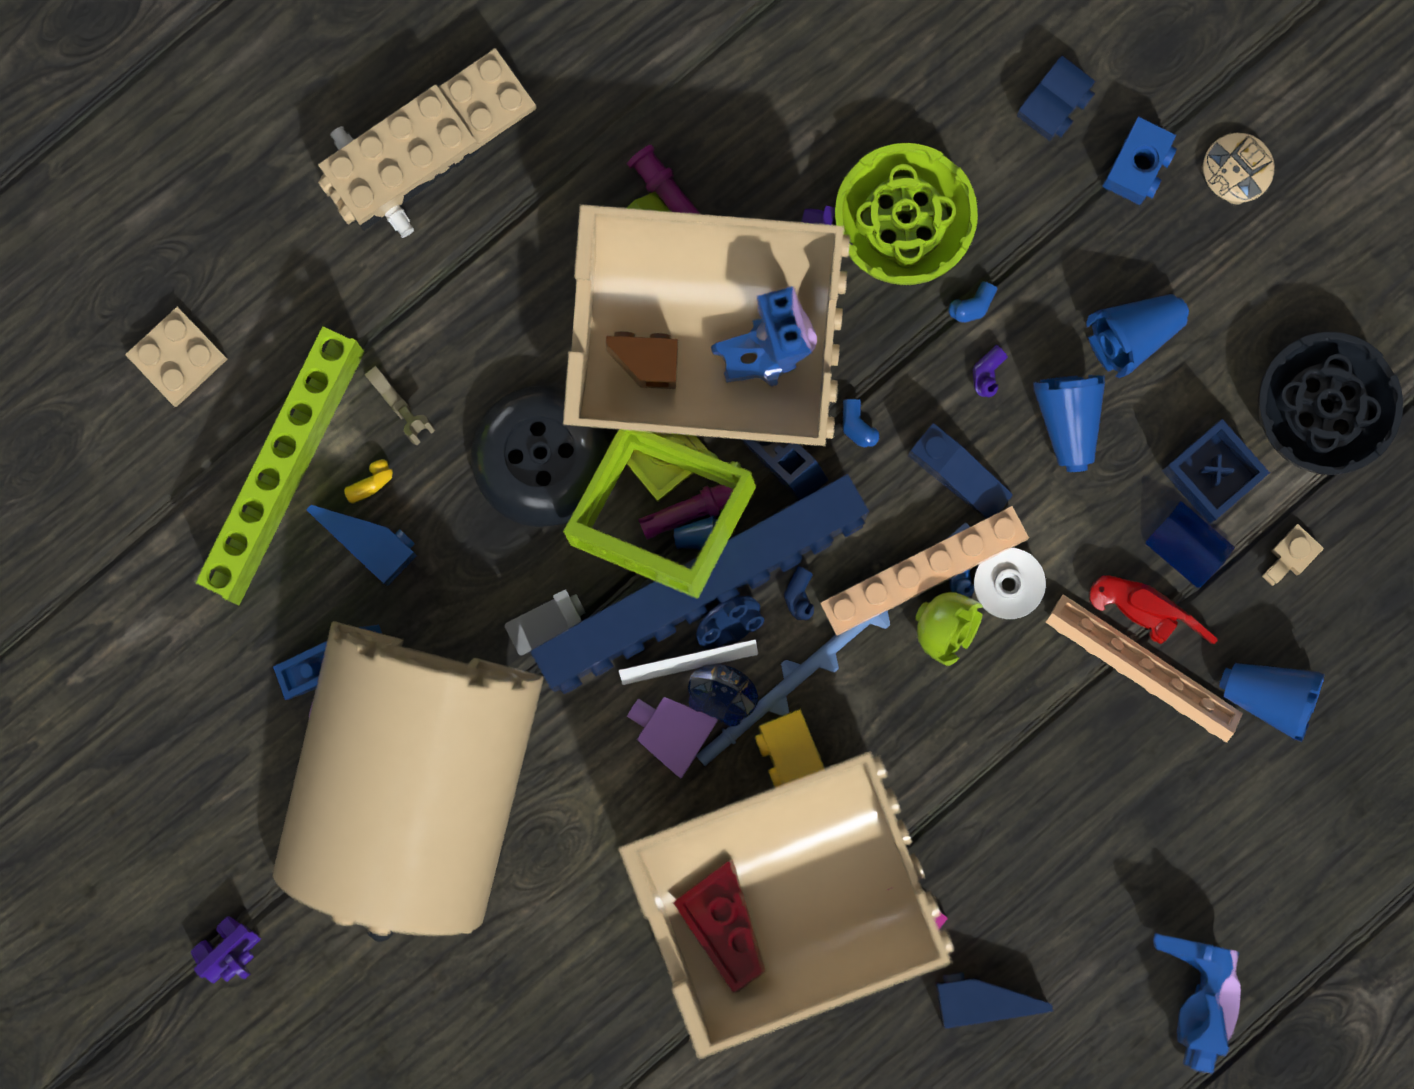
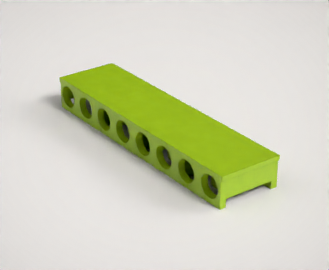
(281, 466)

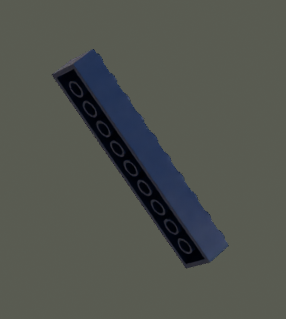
(743, 562)

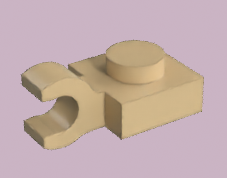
(1293, 553)

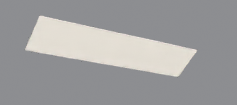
(688, 662)

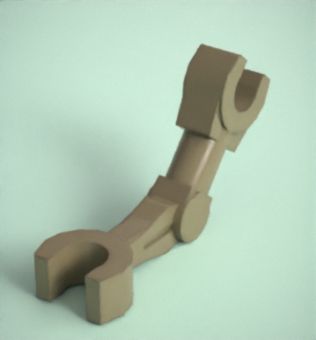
(414, 423)

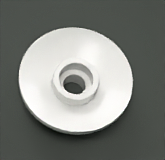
(1028, 581)

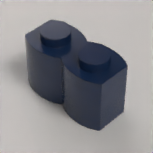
(1056, 99)

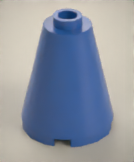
(1135, 331)
(1072, 417)
(1275, 695)

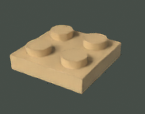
(176, 357)

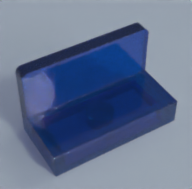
(1190, 545)

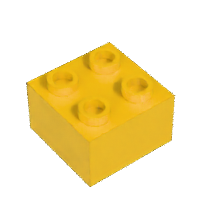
(789, 748)

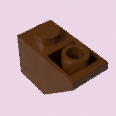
(646, 360)

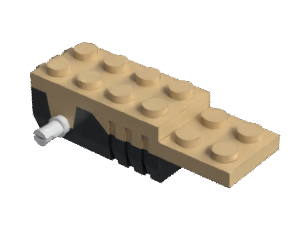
(421, 143)

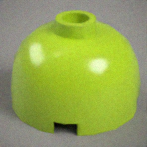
(947, 624)

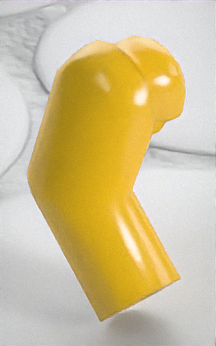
(367, 487)

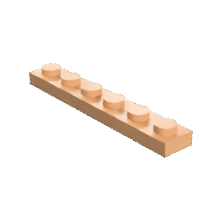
(924, 571)
(1144, 668)

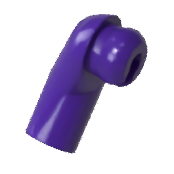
(984, 372)

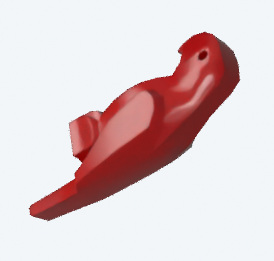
(1144, 607)

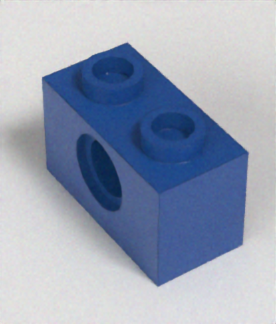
(1147, 141)

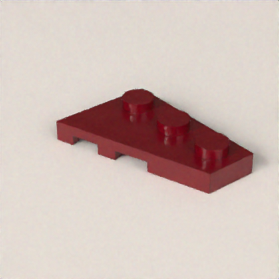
(723, 926)

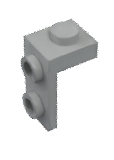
(545, 622)

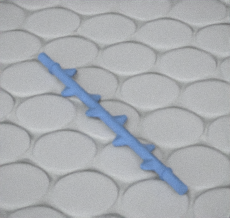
(794, 675)

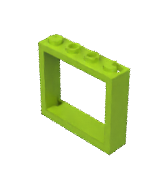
(674, 451)

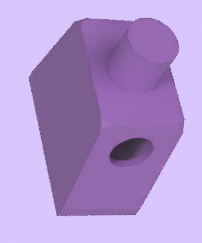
(672, 732)

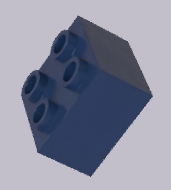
(1215, 471)

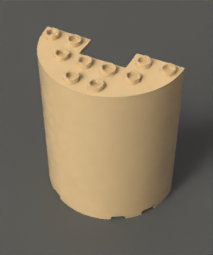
(701, 287)
(404, 785)
(817, 895)

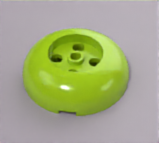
(901, 173)

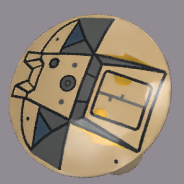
(1238, 168)

